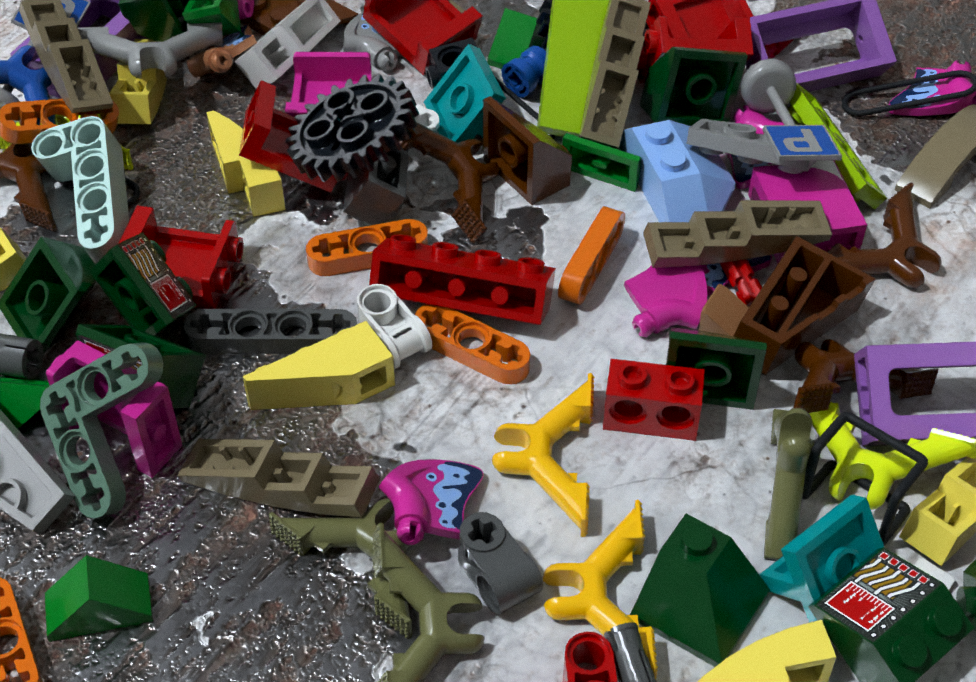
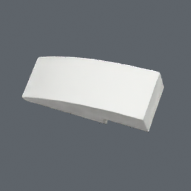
(295, 33)

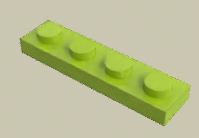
(808, 111)

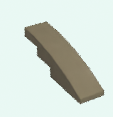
(65, 55)
(614, 72)
(727, 236)
(279, 479)

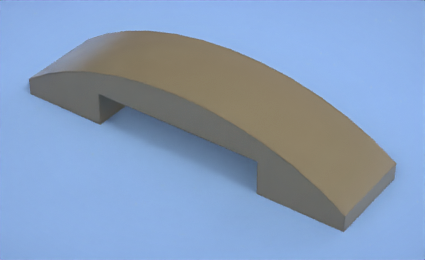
(941, 158)

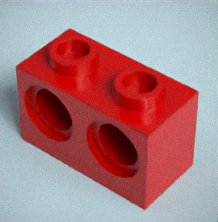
(653, 399)

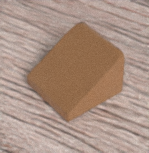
(722, 312)

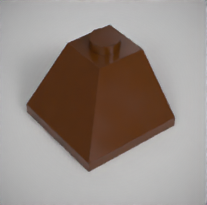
(524, 153)

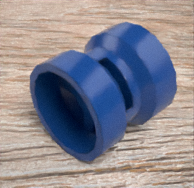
(525, 73)

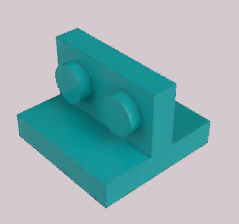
(461, 95)
(824, 553)

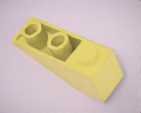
(328, 373)

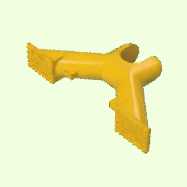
(537, 456)
(592, 578)

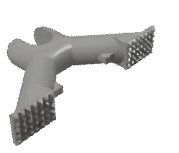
(153, 54)

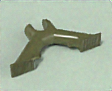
(791, 434)
(325, 533)
(432, 605)

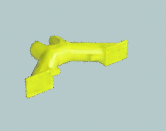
(885, 468)

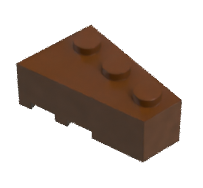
(802, 301)

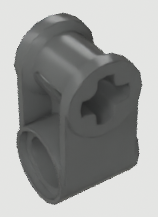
(496, 563)

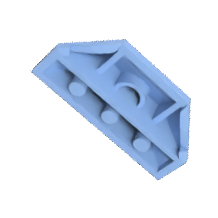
(677, 174)

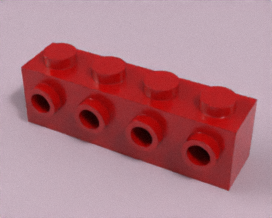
(464, 280)

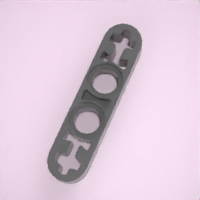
(269, 338)

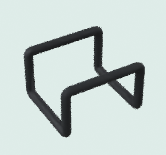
(890, 521)

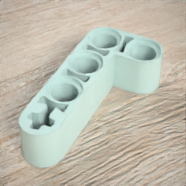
(94, 161)

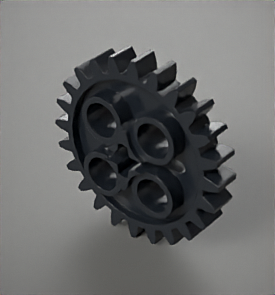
(352, 128)

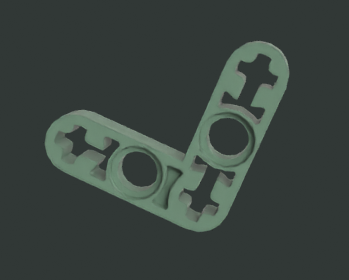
(83, 409)

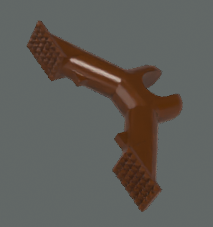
(465, 168)
(27, 174)
(902, 252)
(837, 364)

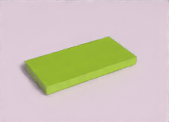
(569, 63)

